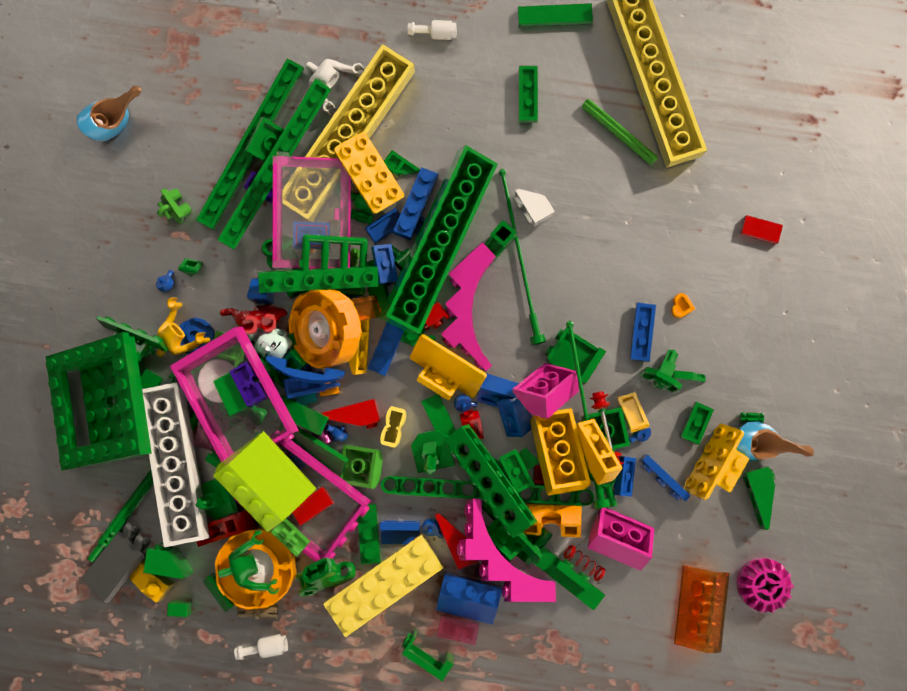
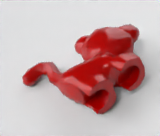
(260, 317)

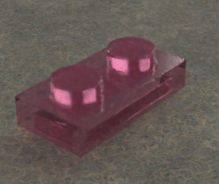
(458, 630)

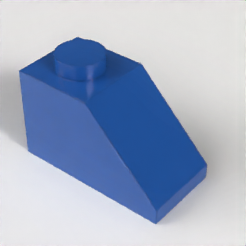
(256, 297)

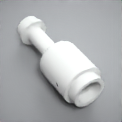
(438, 29)
(265, 647)

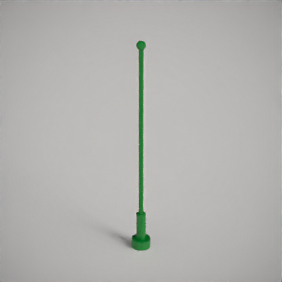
(537, 338)
(601, 501)

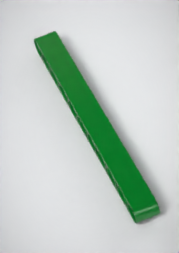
(476, 494)

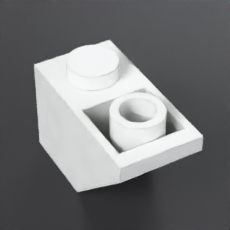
(534, 205)

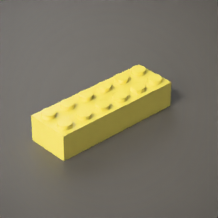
(383, 585)

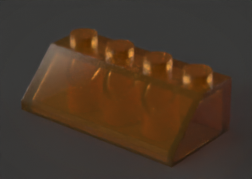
(701, 609)

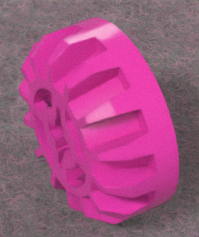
(750, 583)

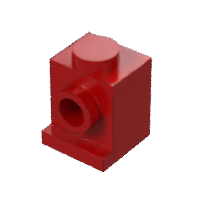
(435, 317)

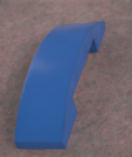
(280, 365)

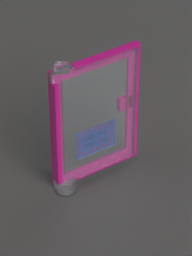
(308, 199)

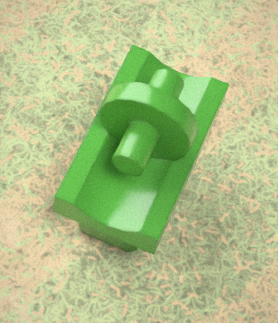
(169, 199)
(290, 537)

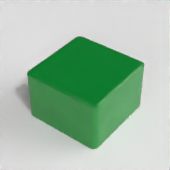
(179, 608)

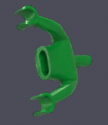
(245, 566)

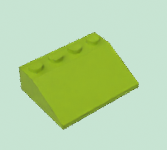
(264, 481)

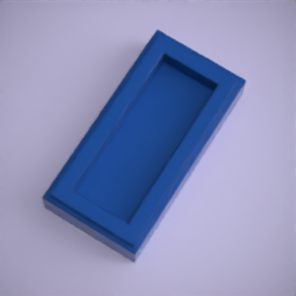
(383, 226)

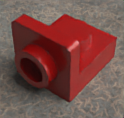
(473, 419)

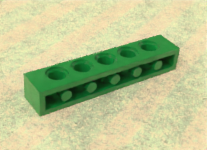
(317, 279)
(500, 484)

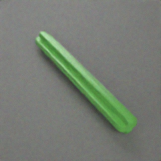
(619, 131)

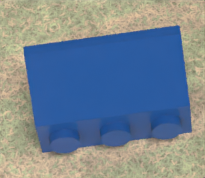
(469, 598)

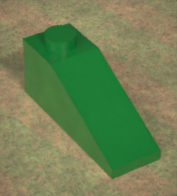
(761, 490)

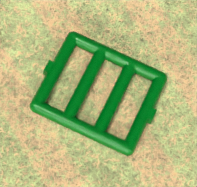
(345, 242)

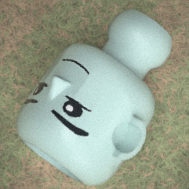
(271, 343)

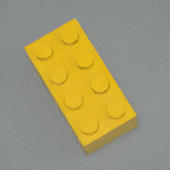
(560, 452)

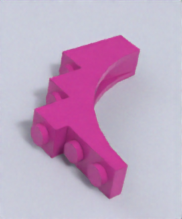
(461, 331)
(494, 567)

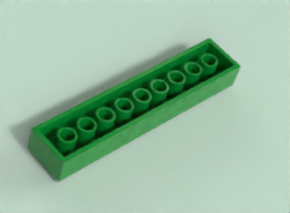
(438, 241)

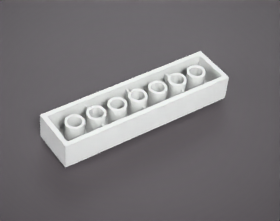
(174, 465)

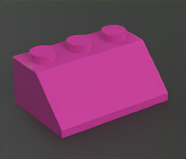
(547, 389)
(621, 538)

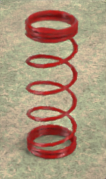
(571, 555)

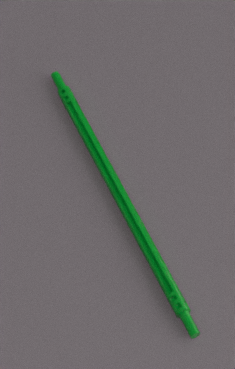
(130, 505)

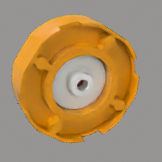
(325, 327)
(273, 562)

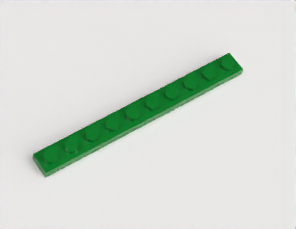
(241, 160)
(263, 181)

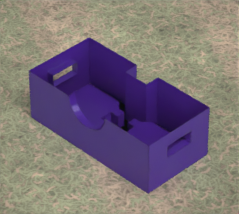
(247, 385)

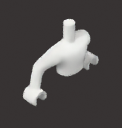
(328, 75)

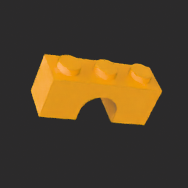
(564, 516)

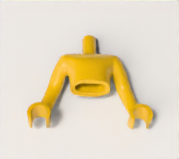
(173, 334)

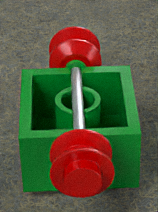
(610, 423)

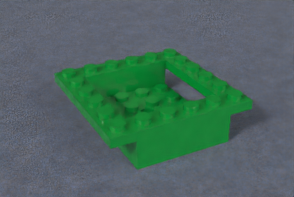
(107, 372)

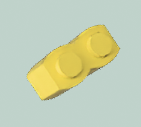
(392, 432)

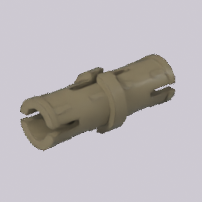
(269, 612)

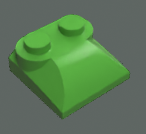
(363, 466)

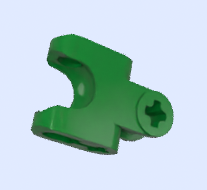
(323, 574)

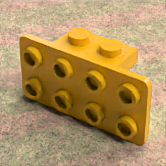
(368, 172)
(444, 370)
(718, 464)

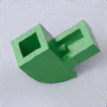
(501, 238)

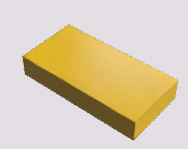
(633, 412)

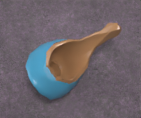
(107, 116)
(764, 443)

